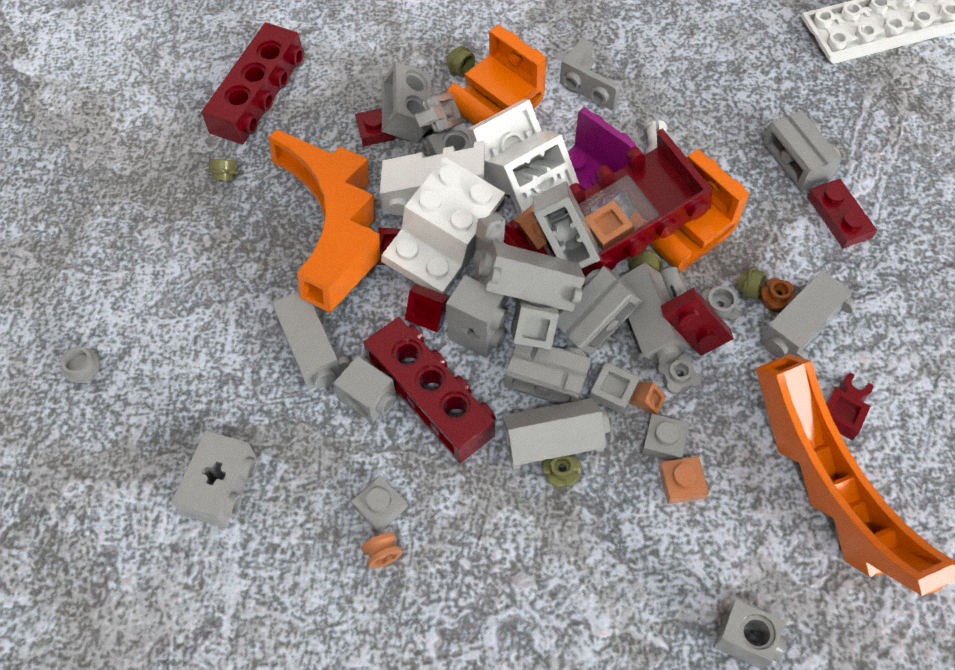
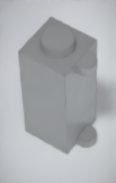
(532, 276)
(807, 316)
(653, 332)
(308, 341)
(555, 431)

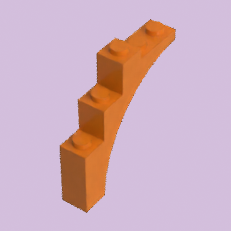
(346, 243)
(867, 527)

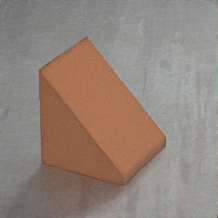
(648, 397)

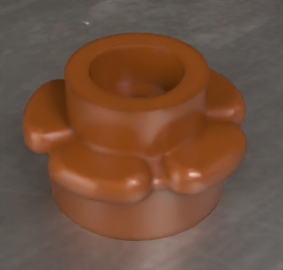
(771, 299)

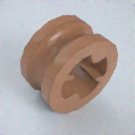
(381, 550)

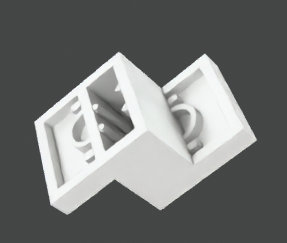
(521, 156)
(441, 226)

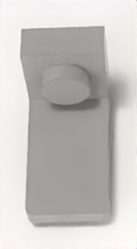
(578, 77)

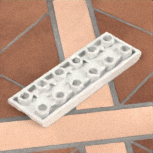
(877, 25)

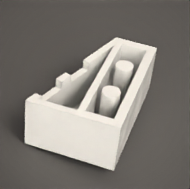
(405, 174)

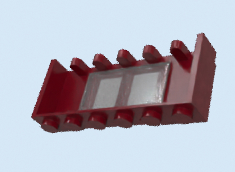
(653, 191)

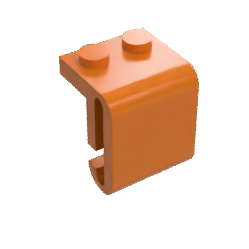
(502, 78)
(717, 224)

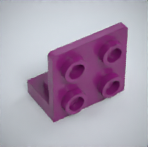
(597, 146)

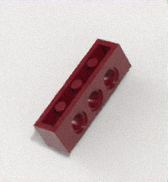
(253, 83)
(458, 435)

